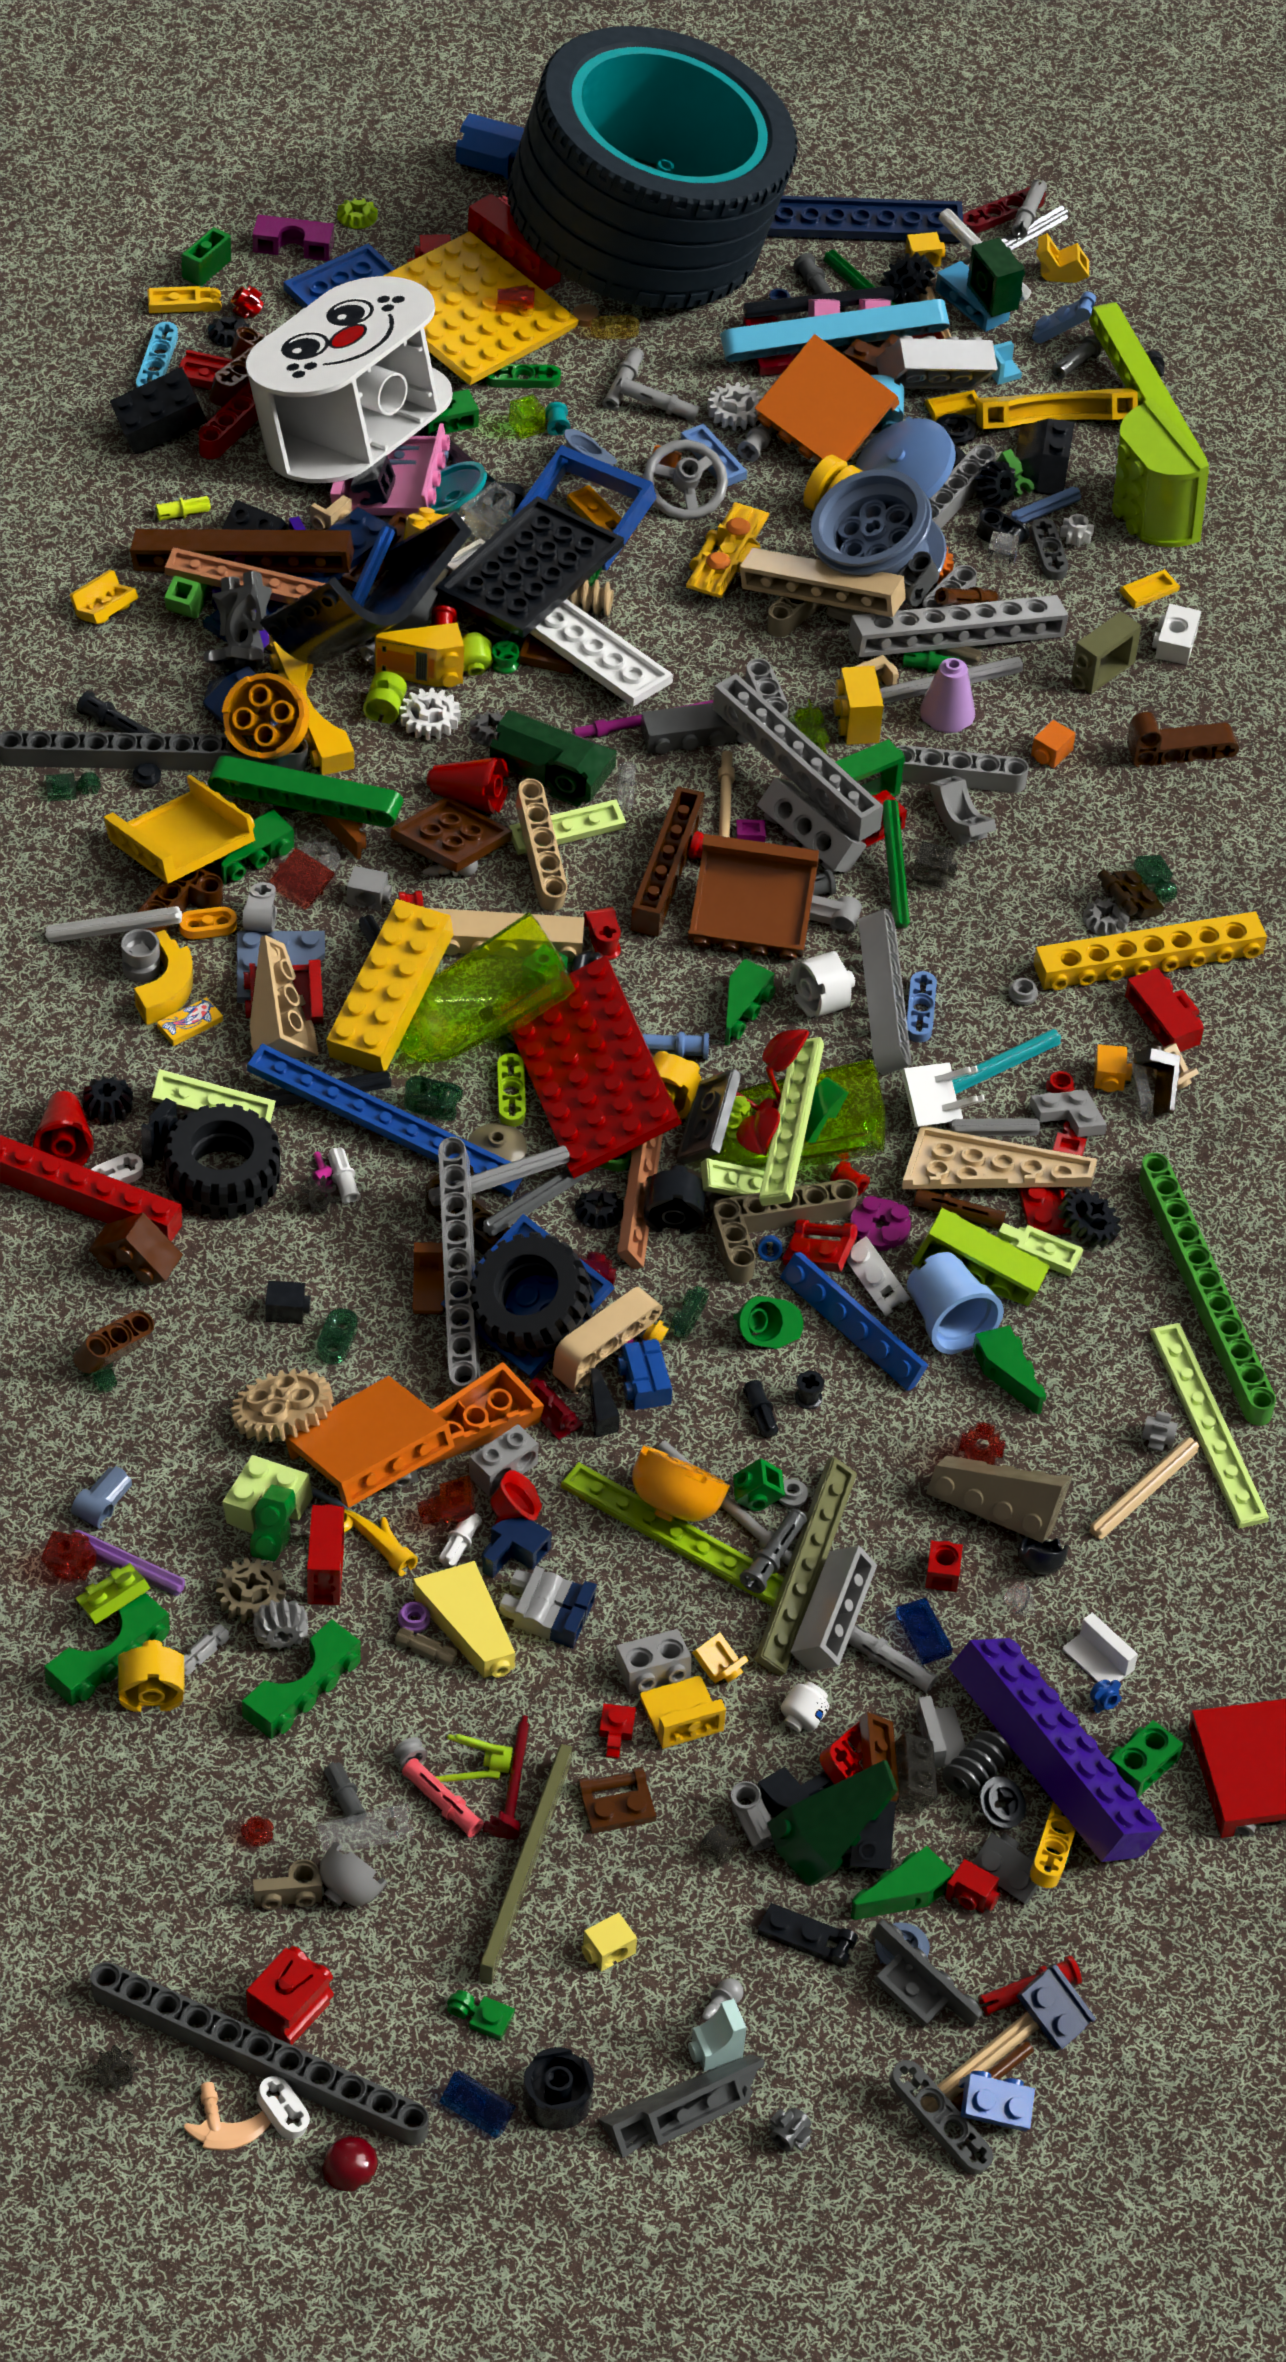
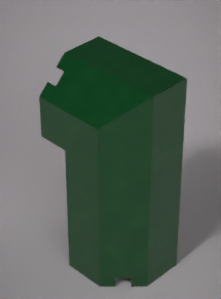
(553, 756)

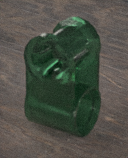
(430, 1097)

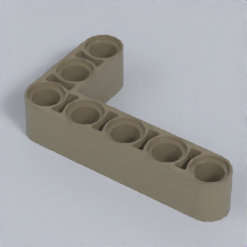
(744, 1214)

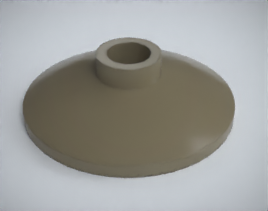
(512, 1143)

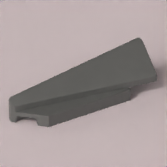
(682, 2106)

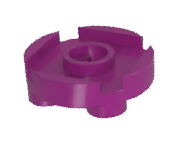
(875, 1209)

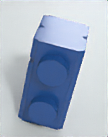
(645, 1374)

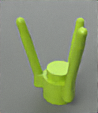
(496, 1758)

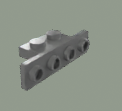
(917, 1983)

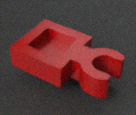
(1069, 1142)

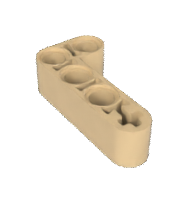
(602, 1336)

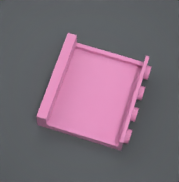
(414, 483)

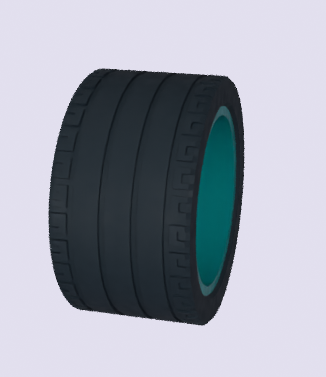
(637, 230)

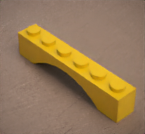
(1074, 405)
(329, 745)

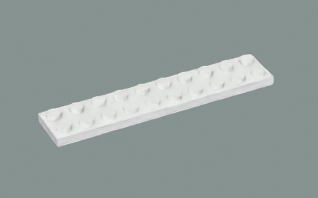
(593, 647)

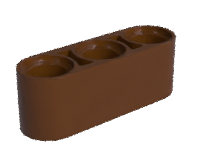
(113, 1341)

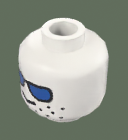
(805, 1707)

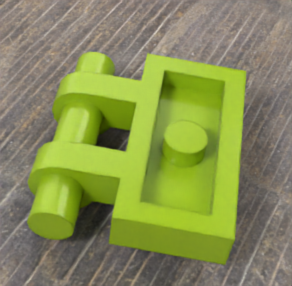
(112, 1593)

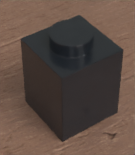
(286, 1302)

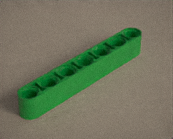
(305, 791)

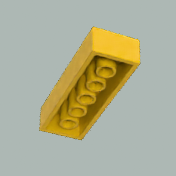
(390, 986)

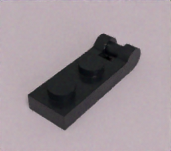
(807, 1935)

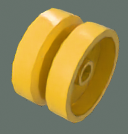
(824, 477)

